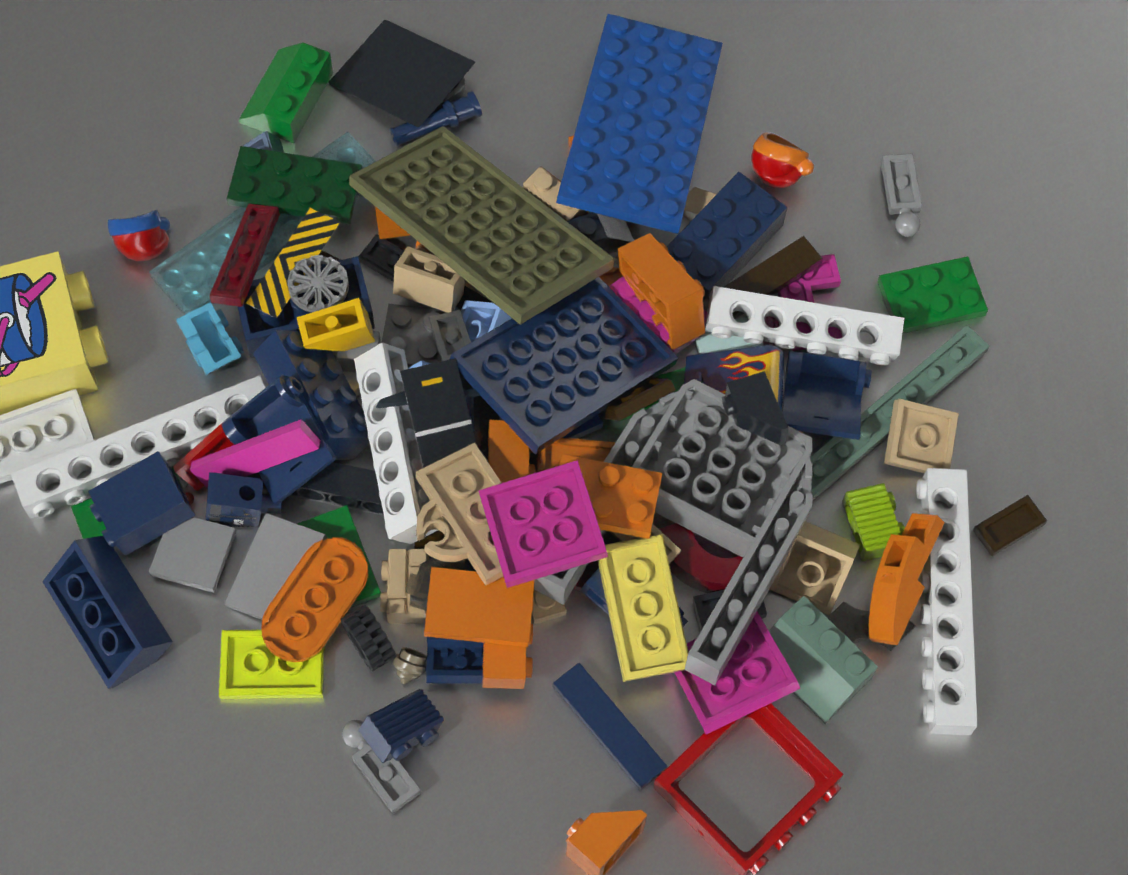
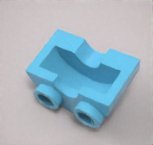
(208, 338)

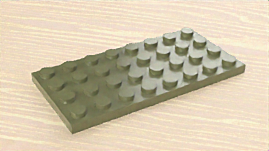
(482, 224)

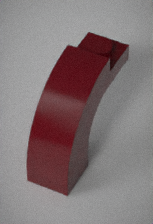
(695, 565)

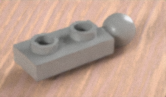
(902, 192)
(387, 778)

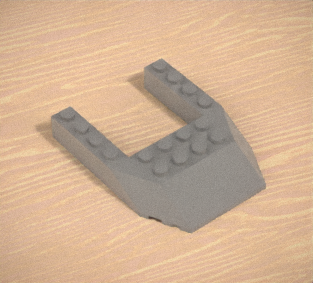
(724, 488)

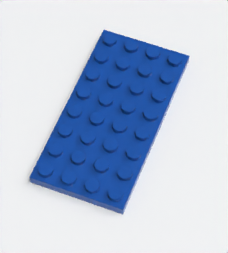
(640, 124)

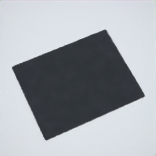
(401, 73)

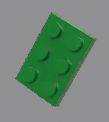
(933, 294)

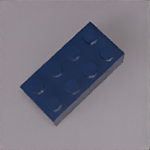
(728, 232)
(260, 325)
(324, 389)

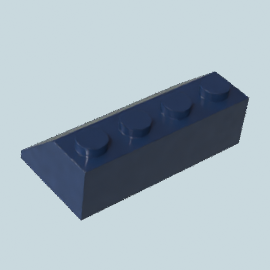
(106, 610)

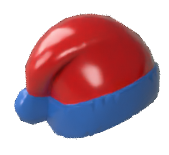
(140, 236)

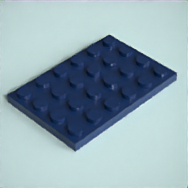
(563, 363)

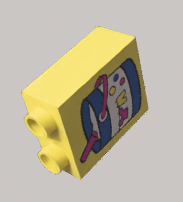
(42, 333)

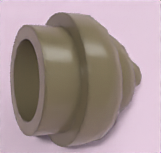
(409, 664)

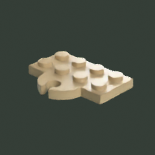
(458, 511)

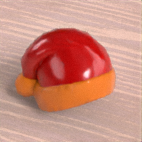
(779, 161)

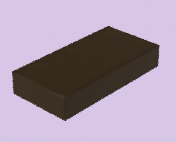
(1009, 525)

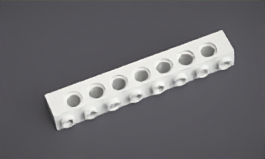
(126, 444)
(961, 716)

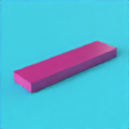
(258, 452)

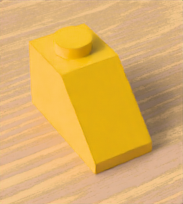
(337, 327)

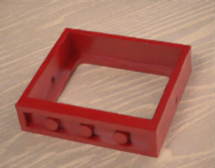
(795, 746)

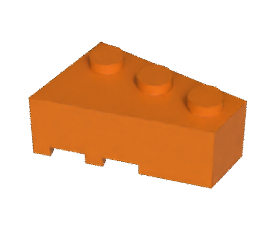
(666, 287)

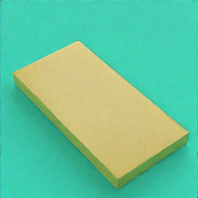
(643, 608)

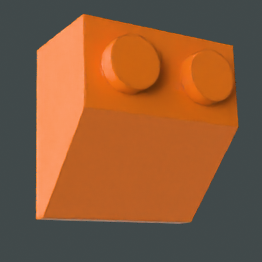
(603, 839)

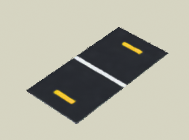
(438, 410)

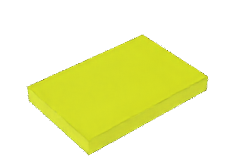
(255, 673)

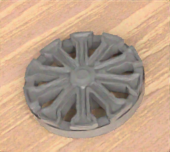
(318, 283)

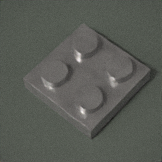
(411, 330)

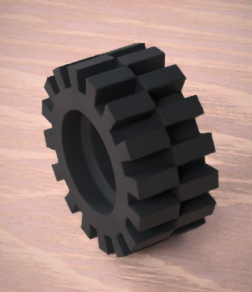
(368, 637)

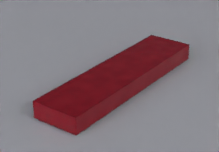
(244, 255)

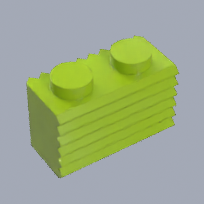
(872, 519)

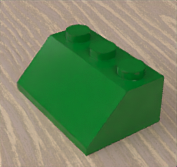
(289, 91)

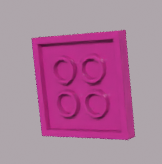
(542, 524)
(750, 681)

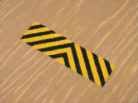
(305, 242)

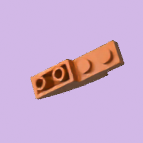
(896, 581)

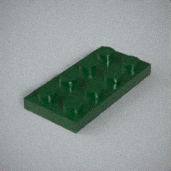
(293, 183)

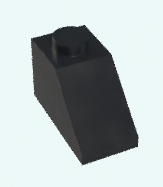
(603, 231)
(755, 407)

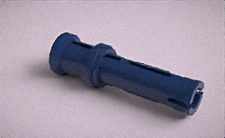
(449, 114)

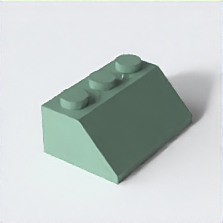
(821, 658)

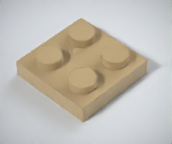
(920, 436)

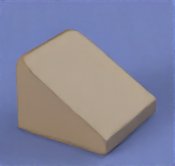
(696, 201)

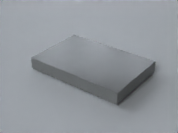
(269, 563)

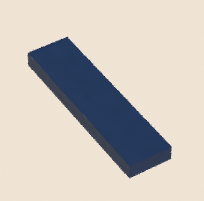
(609, 726)

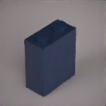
(140, 504)

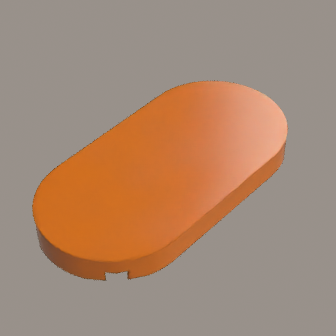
(314, 599)

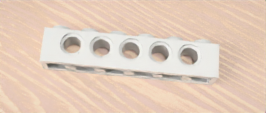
(883, 328)
(391, 441)

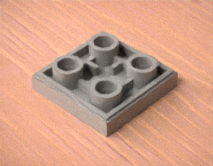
(193, 553)

